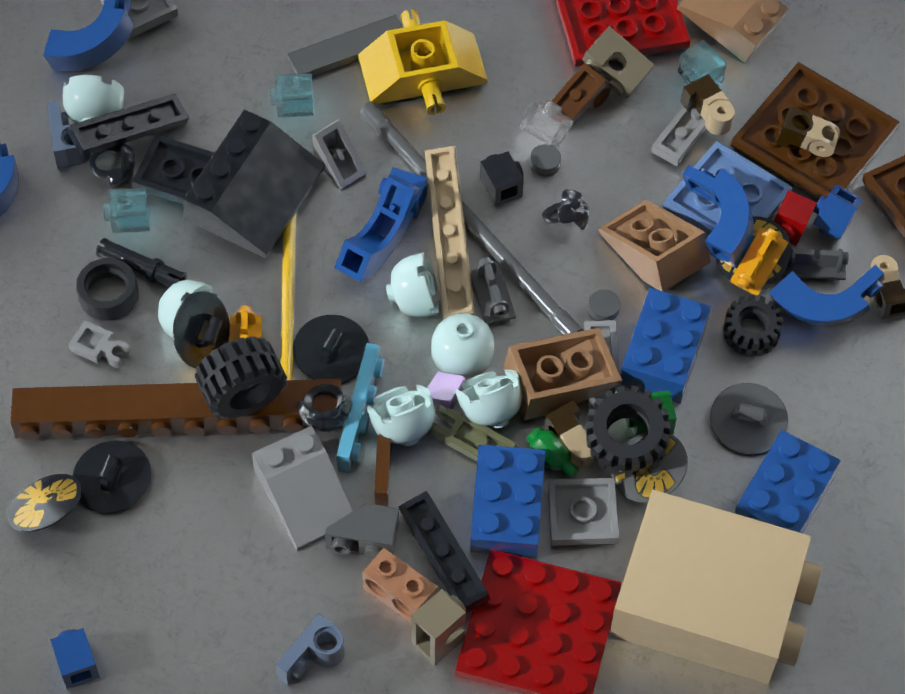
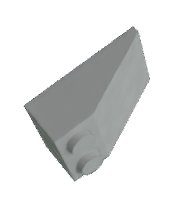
(301, 486)

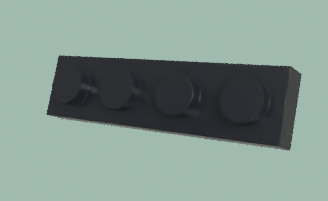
(127, 124)
(443, 551)

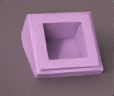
(443, 389)

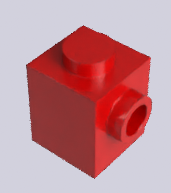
(794, 215)

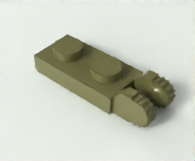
(464, 434)

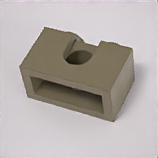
(614, 47)
(438, 626)

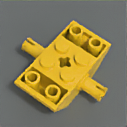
(421, 62)

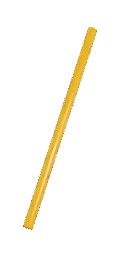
(288, 290)

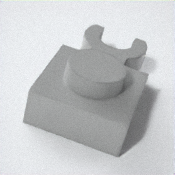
(94, 342)

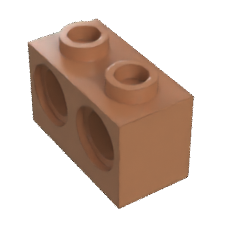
(397, 584)

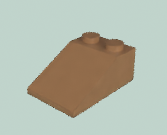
(736, 23)
(657, 244)
(561, 370)

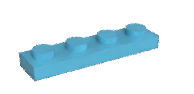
(358, 420)

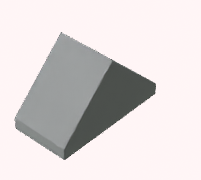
(337, 153)

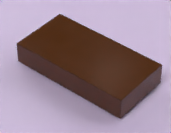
(382, 473)

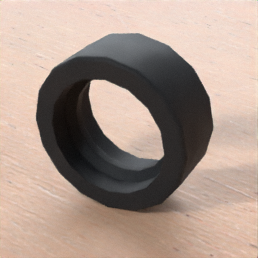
(107, 309)

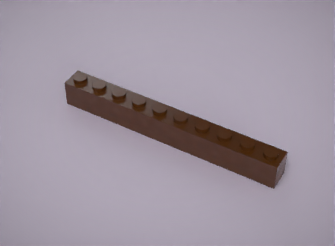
(150, 410)

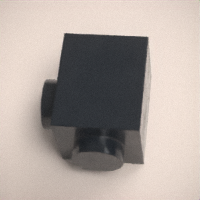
(502, 178)

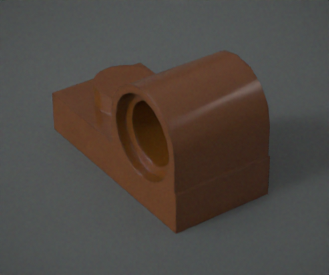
(582, 91)

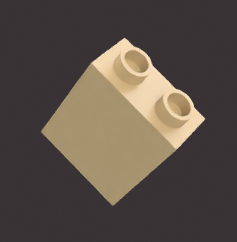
(715, 588)

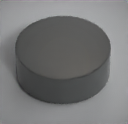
(545, 159)
(604, 305)

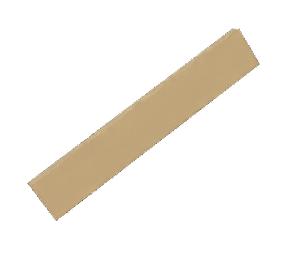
(449, 231)

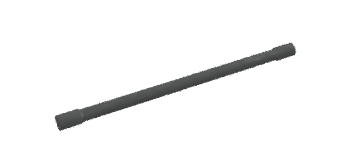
(559, 317)

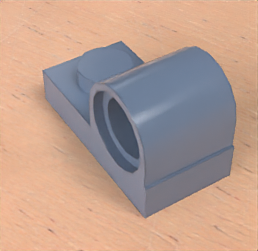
(63, 147)
(307, 647)

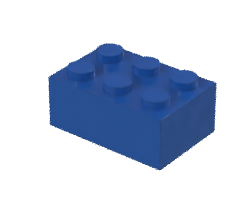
(665, 344)
(789, 484)
(507, 500)

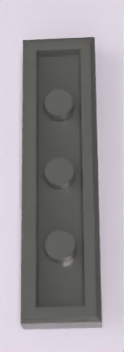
(339, 49)

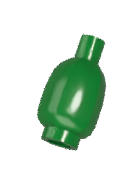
(556, 453)

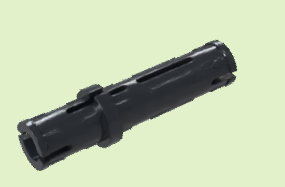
(152, 269)

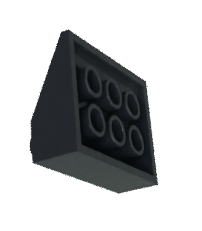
(252, 185)

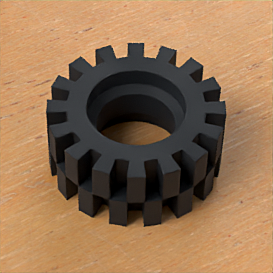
(752, 310)

